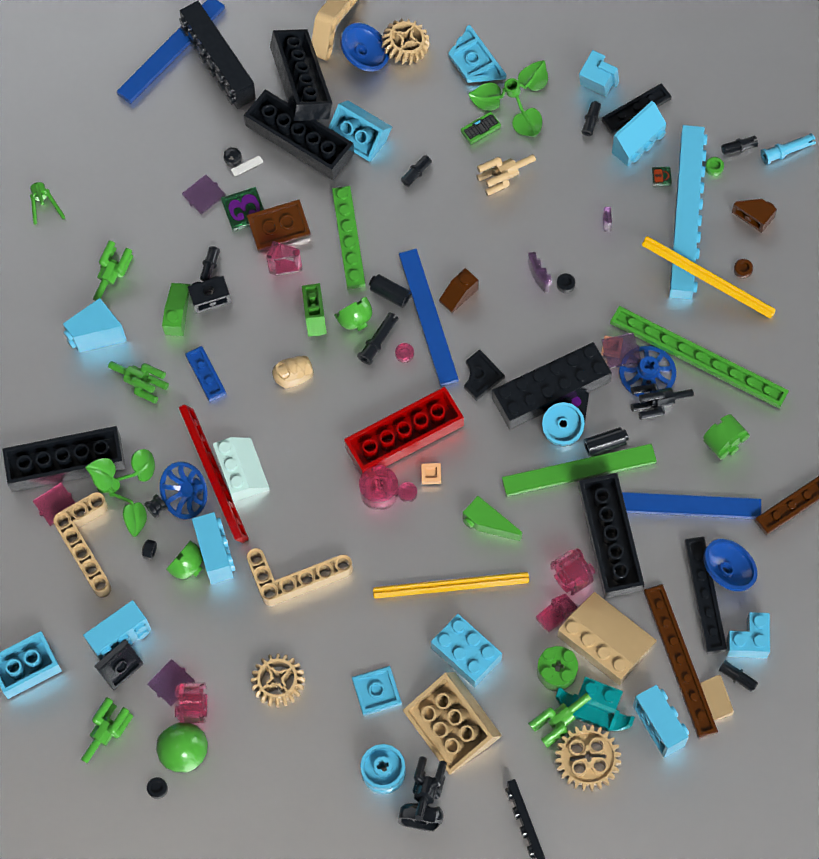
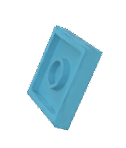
(376, 690)

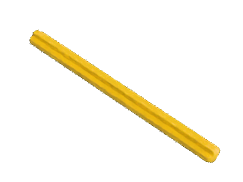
(708, 277)
(450, 585)

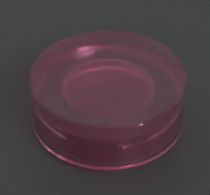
(404, 352)
(407, 492)

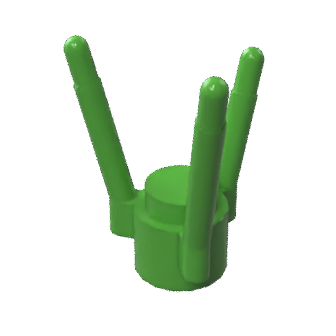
(39, 193)

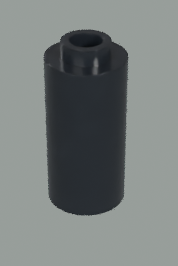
(390, 290)
(605, 441)

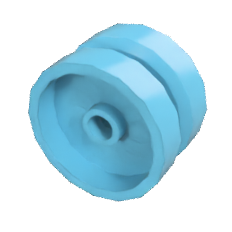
(557, 434)
(383, 757)

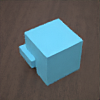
(598, 74)

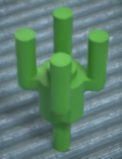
(111, 268)
(141, 379)
(558, 719)
(105, 727)

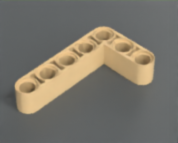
(325, 25)
(79, 544)
(295, 578)

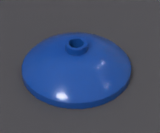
(363, 47)
(730, 565)

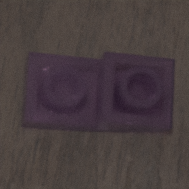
(539, 274)

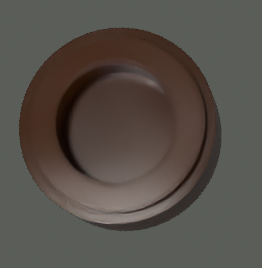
(743, 268)

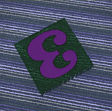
(240, 205)

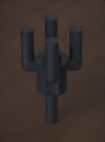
(656, 399)
(426, 787)

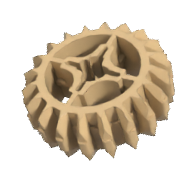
(397, 34)
(268, 666)

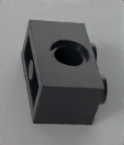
(205, 302)

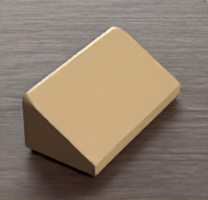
(717, 698)

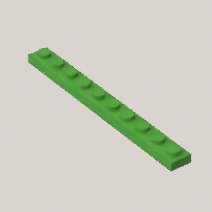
(699, 357)

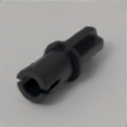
(591, 118)
(739, 145)
(416, 171)
(209, 263)
(738, 676)

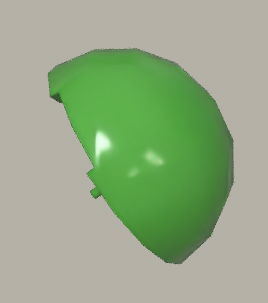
(182, 747)

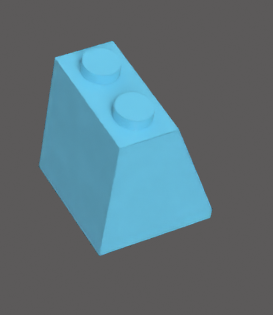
(93, 328)

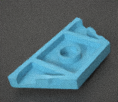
(474, 59)

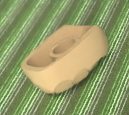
(292, 371)

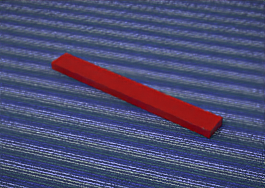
(214, 474)

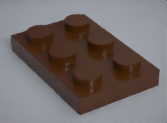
(278, 224)

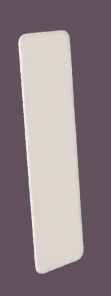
(247, 166)

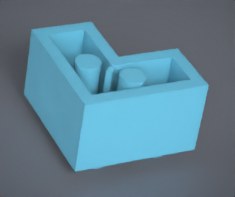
(754, 641)

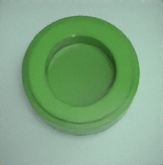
(714, 166)

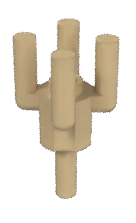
(501, 171)

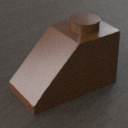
(755, 212)
(459, 290)

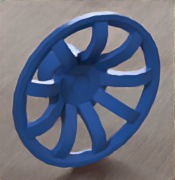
(649, 369)
(188, 489)

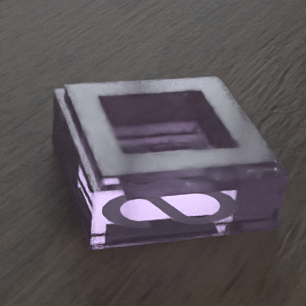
(607, 219)

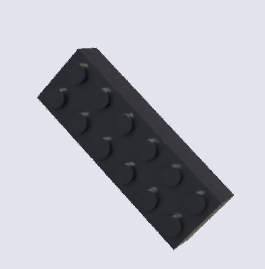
(217, 55)
(301, 75)
(303, 139)
(551, 384)
(61, 458)
(611, 535)

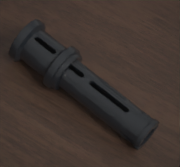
(374, 345)

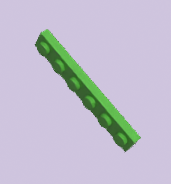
(348, 237)

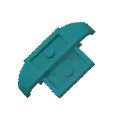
(601, 708)

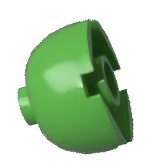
(355, 315)
(187, 562)

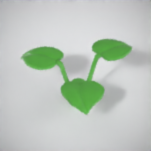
(489, 94)
(102, 474)

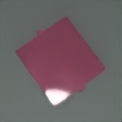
(53, 502)

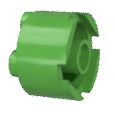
(725, 437)
(559, 657)

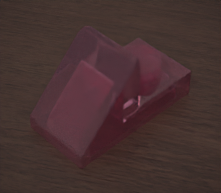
(556, 612)

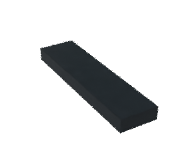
(623, 114)

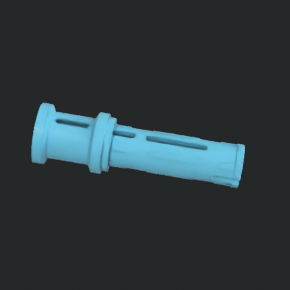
(780, 151)

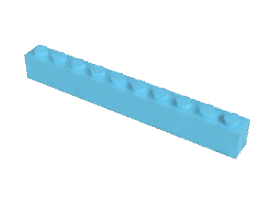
(687, 208)

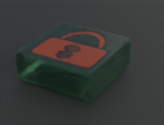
(661, 176)

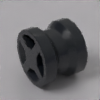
(156, 506)

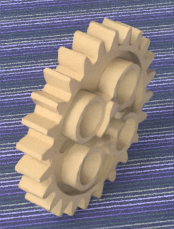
(590, 776)

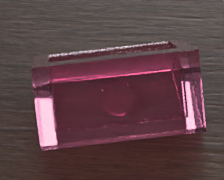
(278, 261)

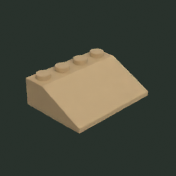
(606, 638)
(451, 722)

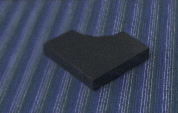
(483, 375)

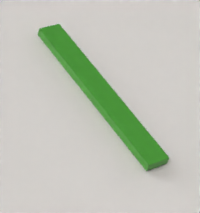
(579, 470)

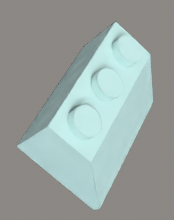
(240, 467)

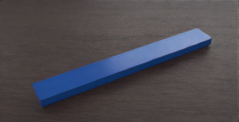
(163, 58)
(428, 317)
(692, 505)

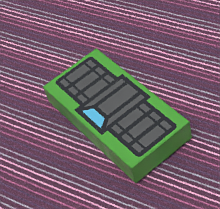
(480, 128)

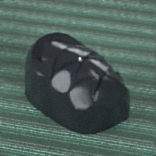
(431, 820)

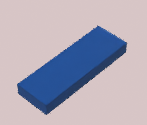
(205, 374)

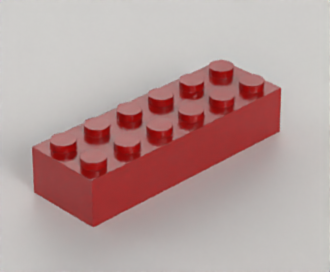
(405, 431)

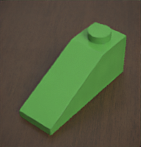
(176, 310)
(314, 310)
(488, 520)

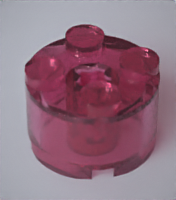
(378, 477)
(573, 571)
(191, 702)

